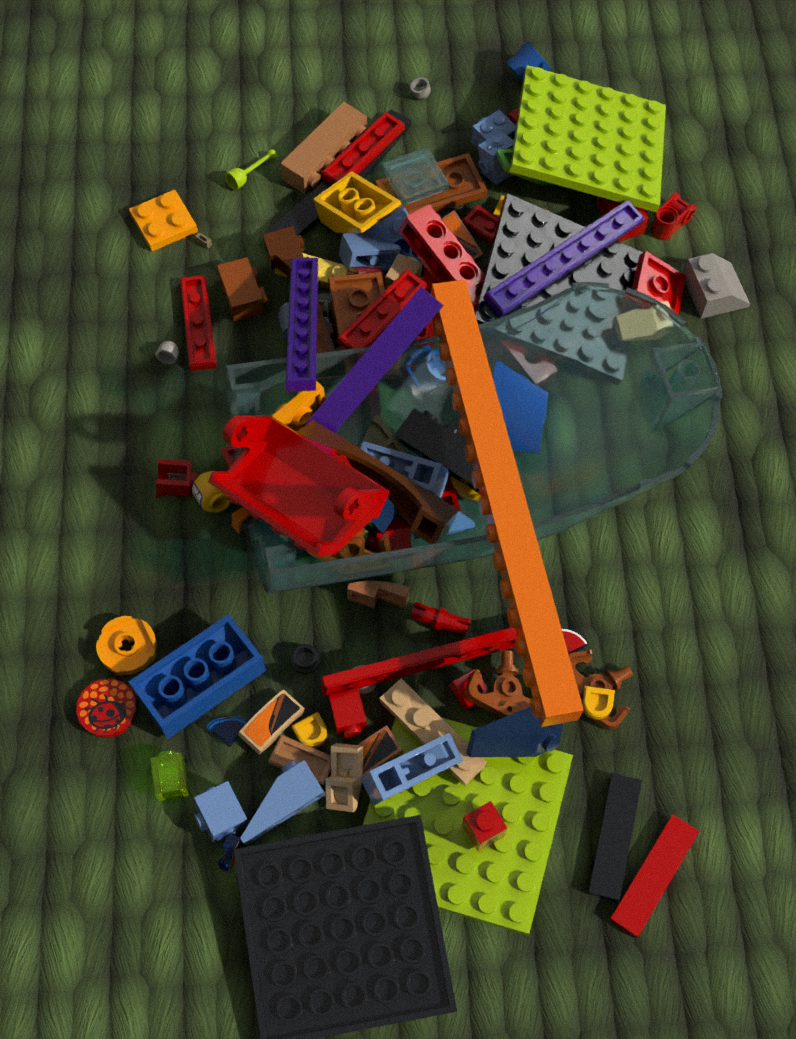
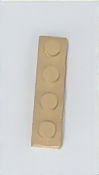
(428, 726)

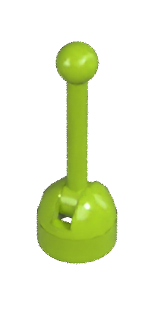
(237, 177)

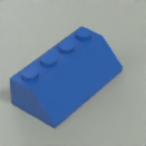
(198, 676)

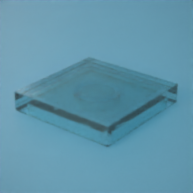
(415, 176)

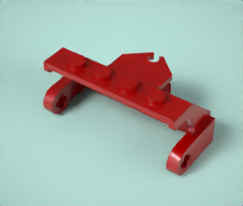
(297, 485)

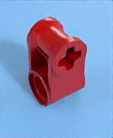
(671, 217)

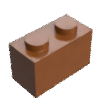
(241, 289)

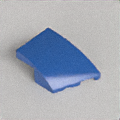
(522, 408)

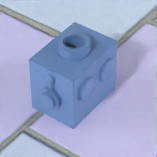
(491, 126)
(489, 162)
(219, 812)

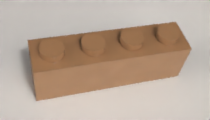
(308, 160)

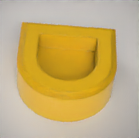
(597, 702)
(311, 731)

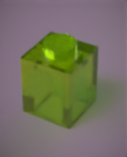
(169, 775)

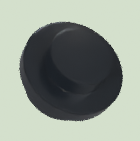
(305, 658)

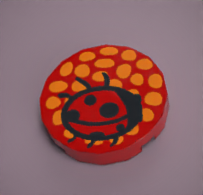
(106, 708)

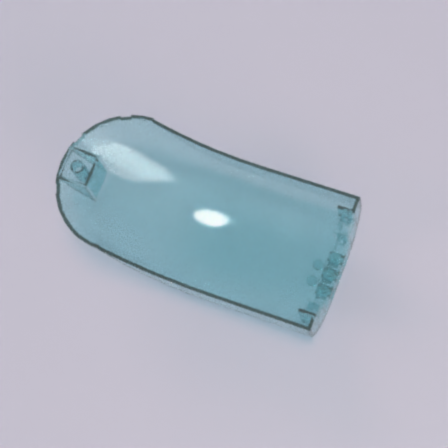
(624, 414)

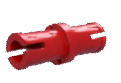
(440, 619)

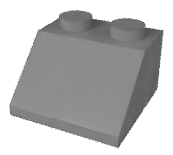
(714, 285)

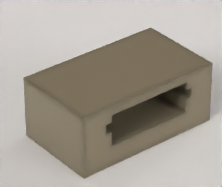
(203, 240)

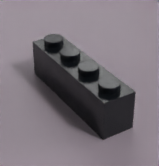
(436, 443)

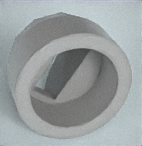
(415, 88)
(167, 352)

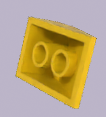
(353, 205)

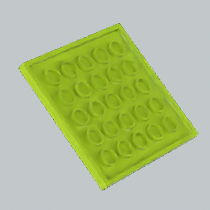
(589, 138)
(506, 877)

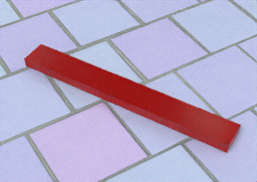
(418, 662)

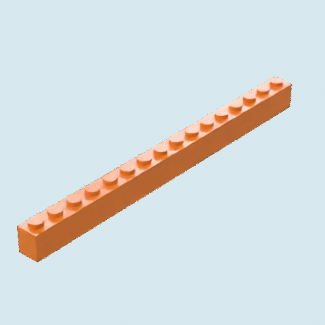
(506, 510)

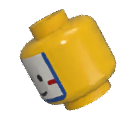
(208, 496)

